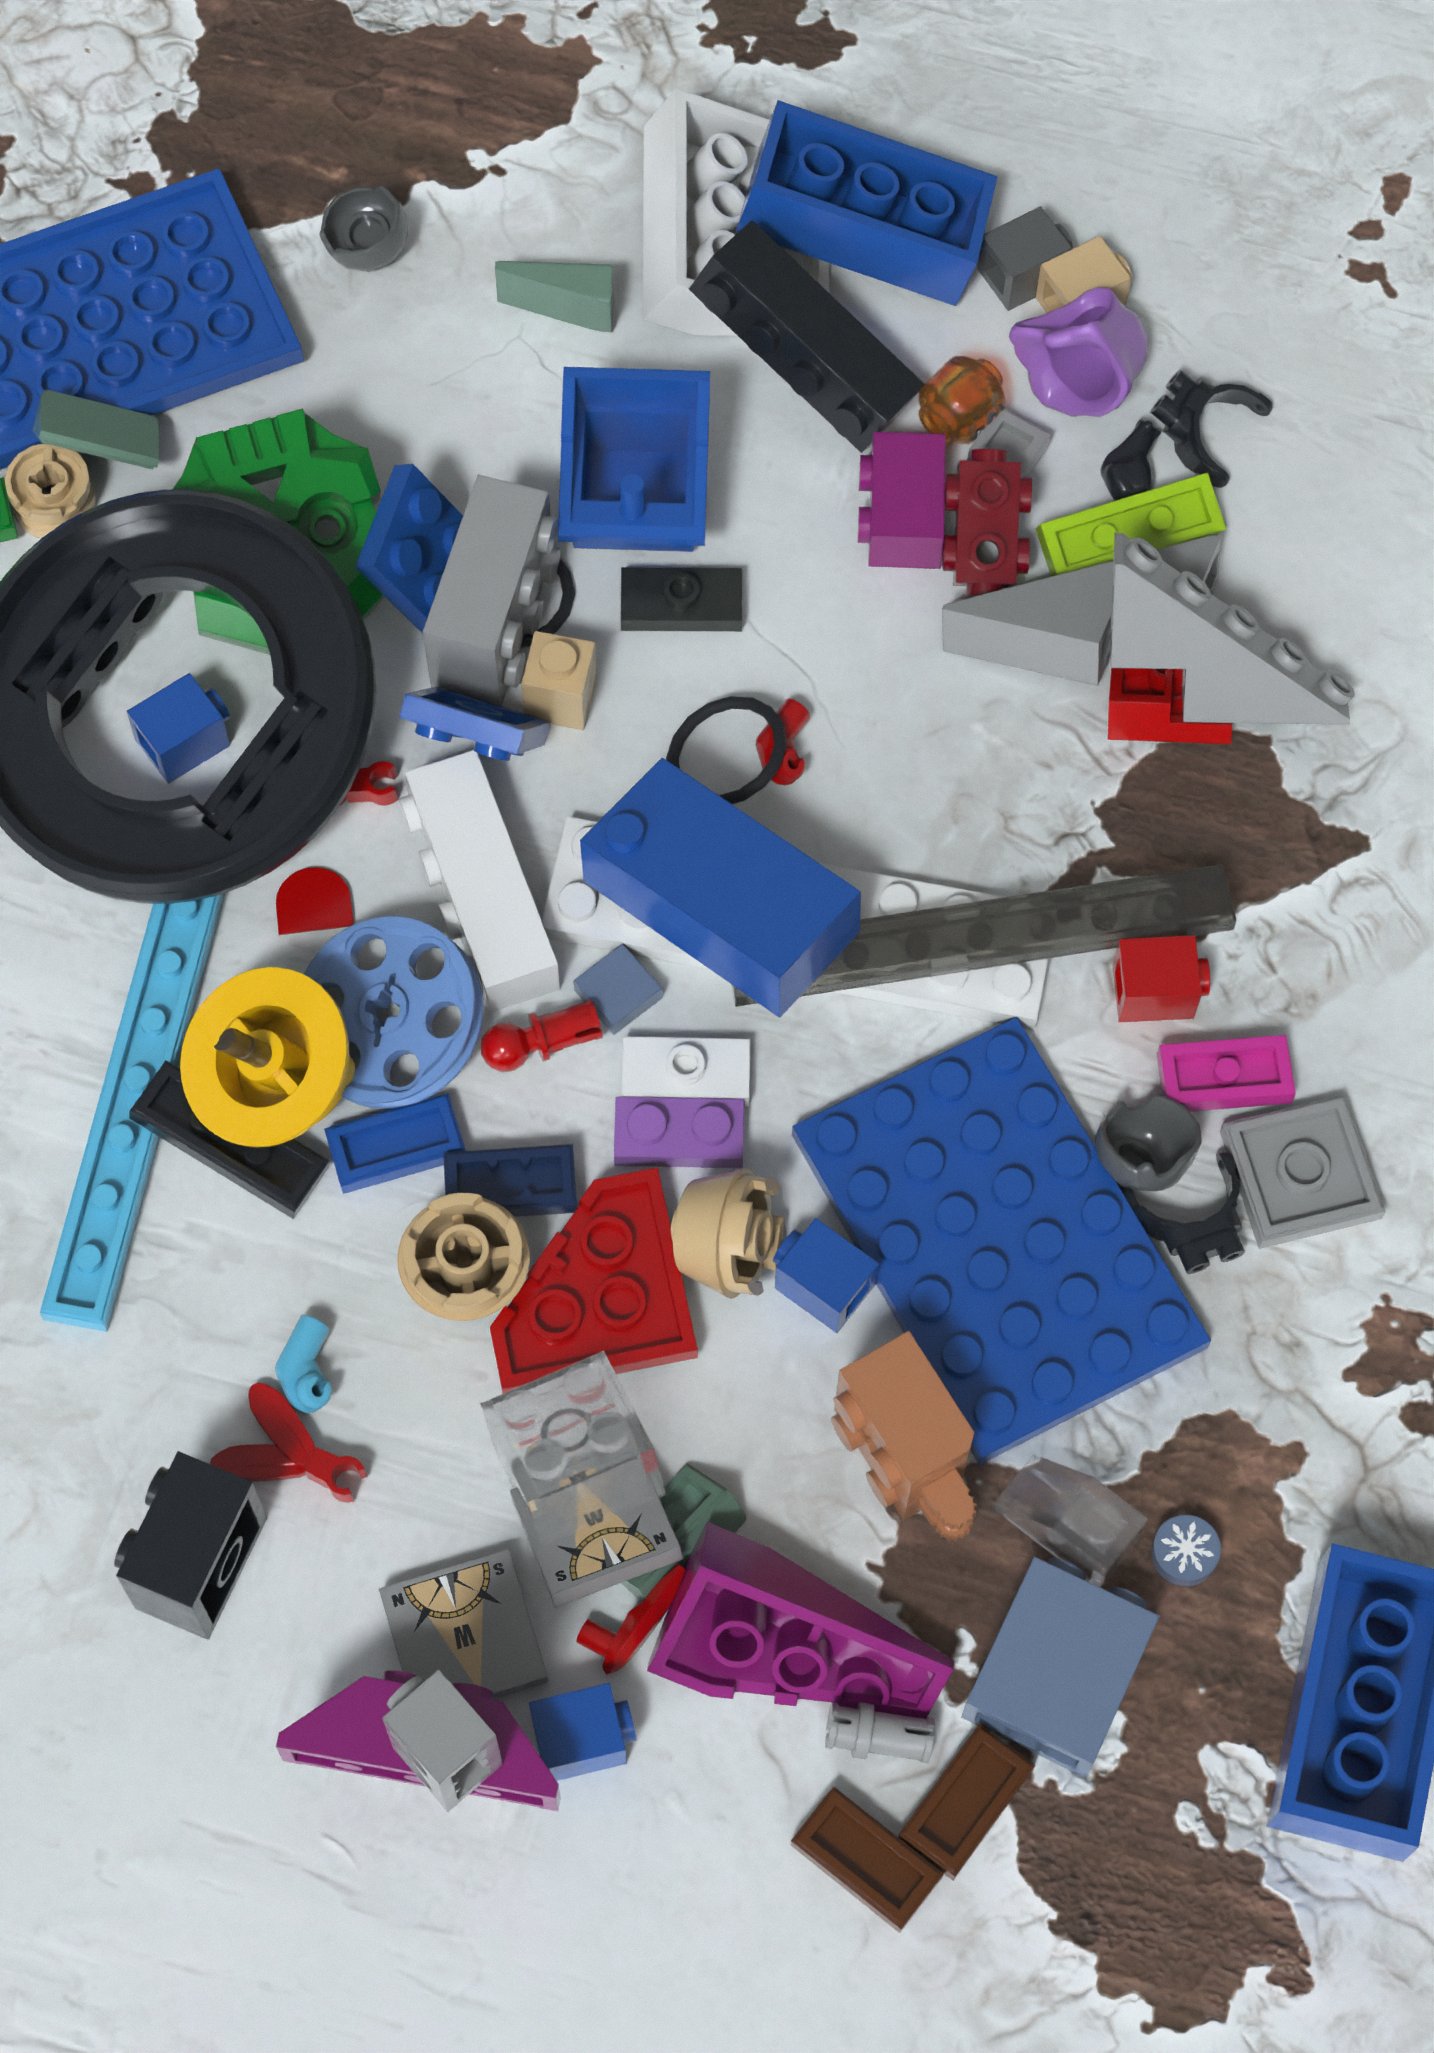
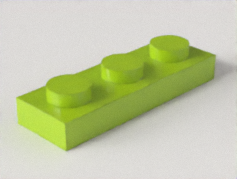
(1158, 516)

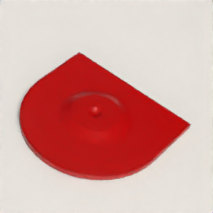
(313, 902)

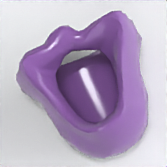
(1082, 353)

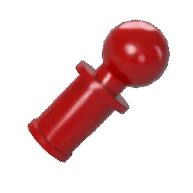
(509, 1046)

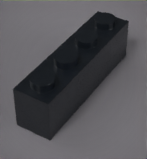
(806, 335)

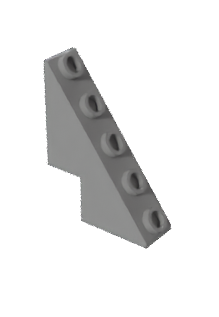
(1058, 621)
(1226, 659)

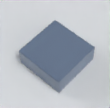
(618, 989)

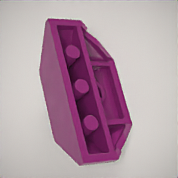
(352, 1738)

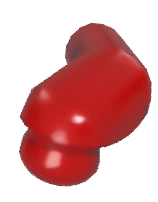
(794, 717)

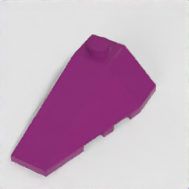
(777, 1630)

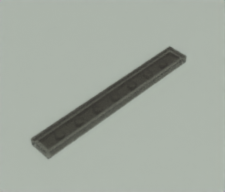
(1027, 928)

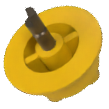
(265, 1057)

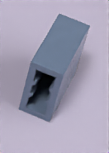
(1061, 1664)

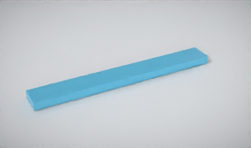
(118, 1149)

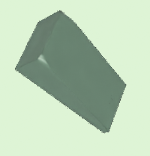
(559, 290)

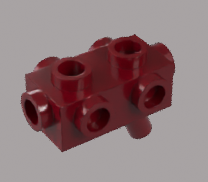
(987, 507)

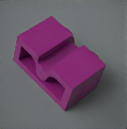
(905, 500)

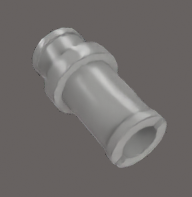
(879, 1733)

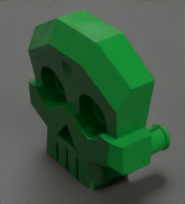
(319, 482)

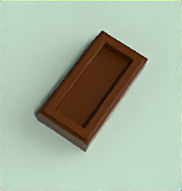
(966, 1802)
(866, 1859)

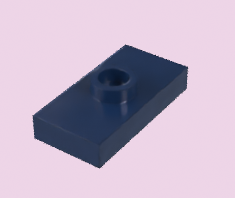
(519, 1179)

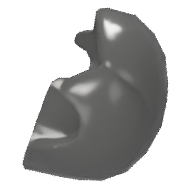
(364, 228)
(1148, 1143)

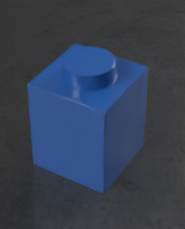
(180, 727)
(824, 1274)
(582, 1731)

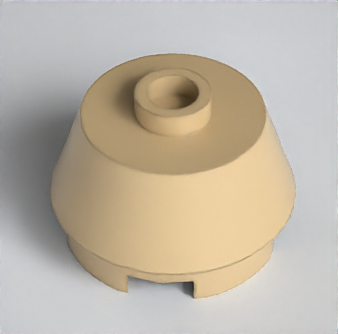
(727, 1231)
(463, 1257)

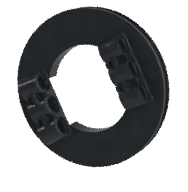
(65, 628)

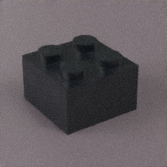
(190, 1544)

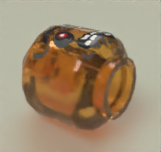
(961, 399)

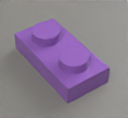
(679, 1132)

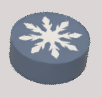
(1185, 1550)

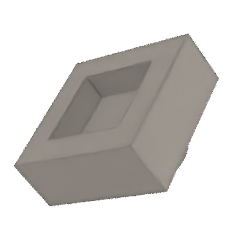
(1018, 437)

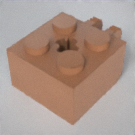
(908, 1434)

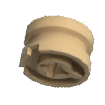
(44, 467)

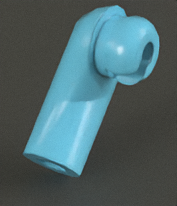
(298, 1369)

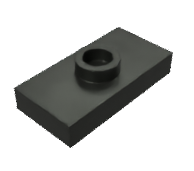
(681, 599)

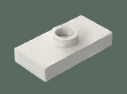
(685, 1068)

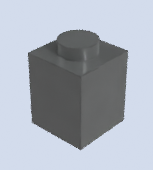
(1014, 253)

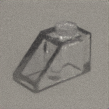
(1072, 1516)

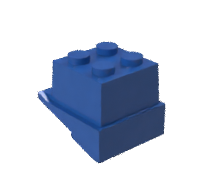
(634, 458)

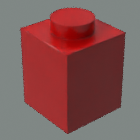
(1159, 978)

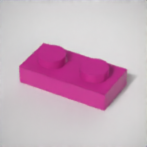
(1227, 1073)

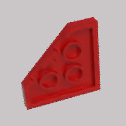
(599, 1289)

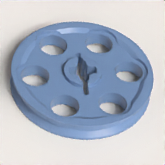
(418, 1002)

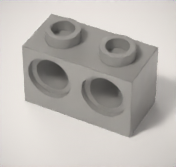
(441, 1738)

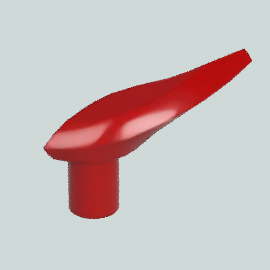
(637, 1627)

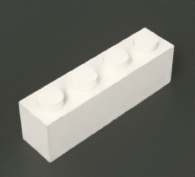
(480, 880)

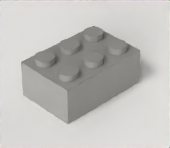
(491, 590)

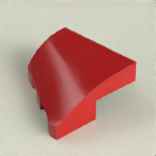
(1149, 708)

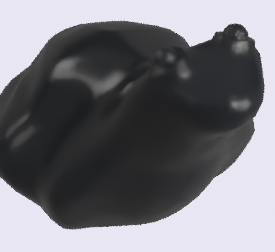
(1127, 467)

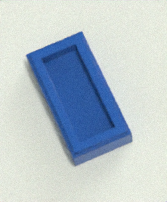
(394, 1143)

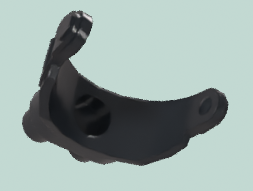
(1182, 412)
(1201, 1239)

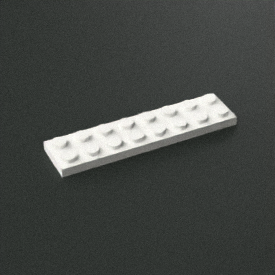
(992, 994)

